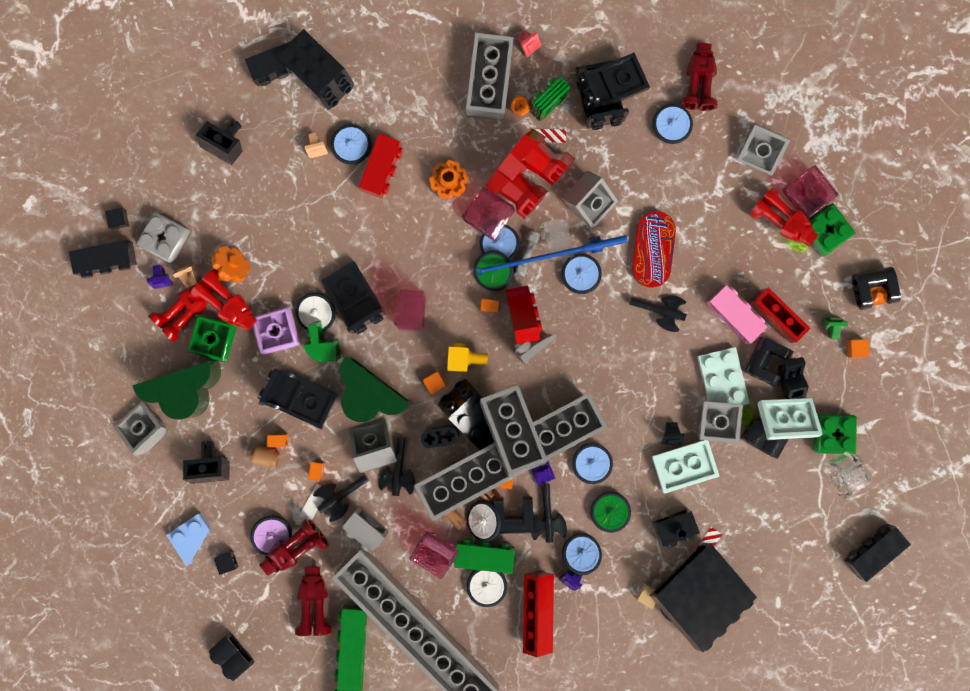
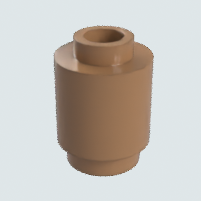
(264, 456)

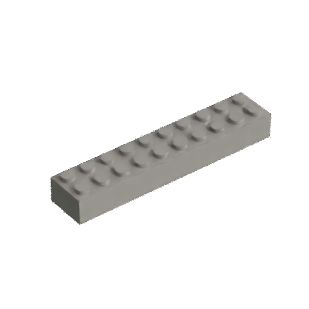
(485, 470)
(411, 626)

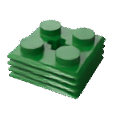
(552, 96)
(839, 229)
(201, 344)
(847, 434)

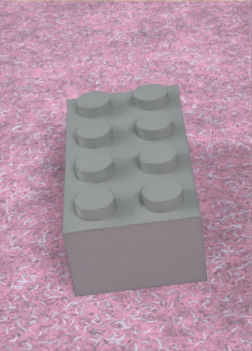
(489, 76)
(513, 431)

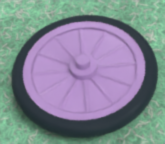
(267, 532)

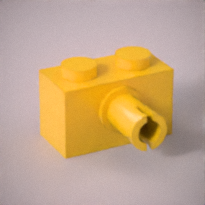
(460, 358)

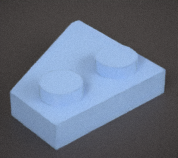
(189, 537)

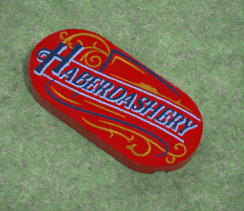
(653, 249)

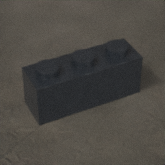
(267, 67)
(103, 258)
(877, 552)

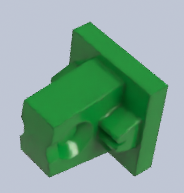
(834, 326)

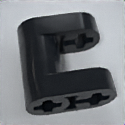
(865, 281)
(760, 359)
(434, 433)
(516, 524)

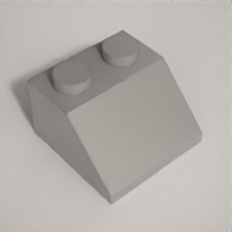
(590, 199)
(372, 446)
(365, 530)

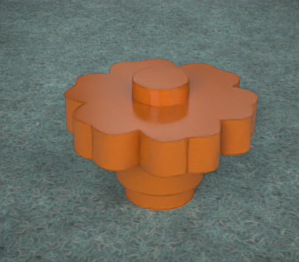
(448, 180)
(230, 264)

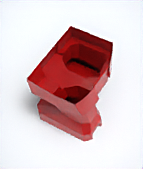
(537, 157)

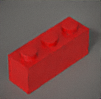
(381, 166)
(523, 314)
(779, 315)

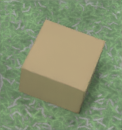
(643, 596)

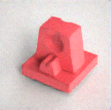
(528, 42)

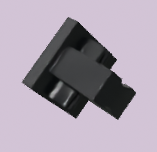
(672, 434)

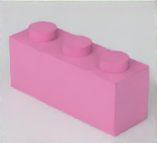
(737, 314)

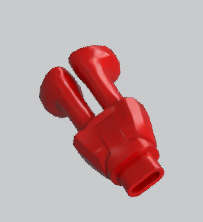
(797, 225)
(193, 307)
(234, 311)

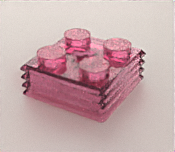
(810, 180)
(488, 224)
(434, 554)

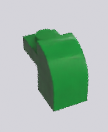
(321, 349)

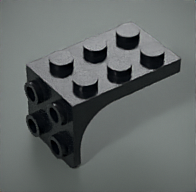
(316, 69)
(611, 82)
(611, 115)
(354, 298)
(297, 397)
(465, 412)

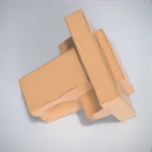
(315, 148)
(187, 275)

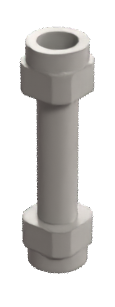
(532, 239)

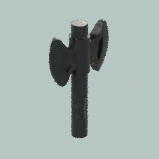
(669, 312)
(397, 479)
(332, 500)
(548, 525)

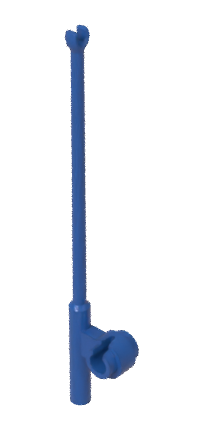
(595, 245)

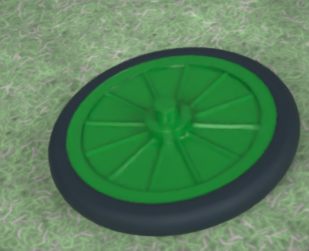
(495, 279)
(610, 512)

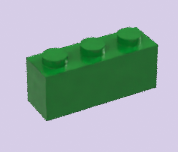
(485, 556)

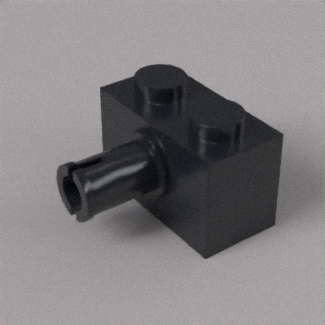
(221, 142)
(207, 468)
(676, 528)

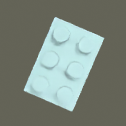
(723, 377)
(789, 418)
(685, 466)

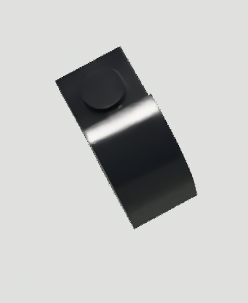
(793, 381)

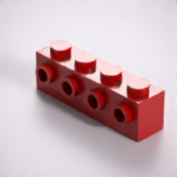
(538, 613)

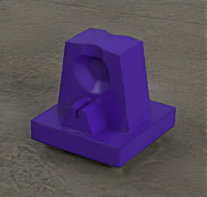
(159, 278)
(543, 473)
(571, 580)

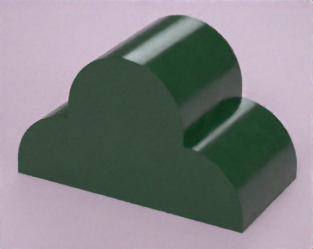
(183, 392)
(367, 394)

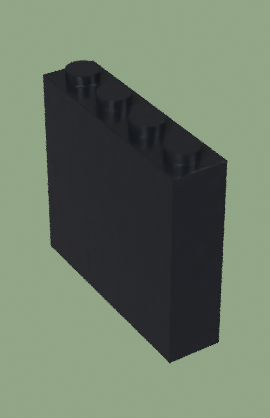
(703, 597)

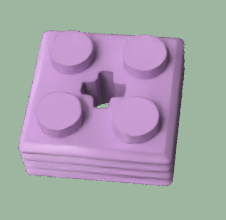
(265, 325)

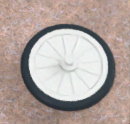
(315, 308)
(483, 521)
(486, 588)

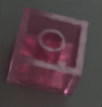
(411, 310)

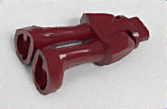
(701, 66)
(284, 557)
(312, 589)

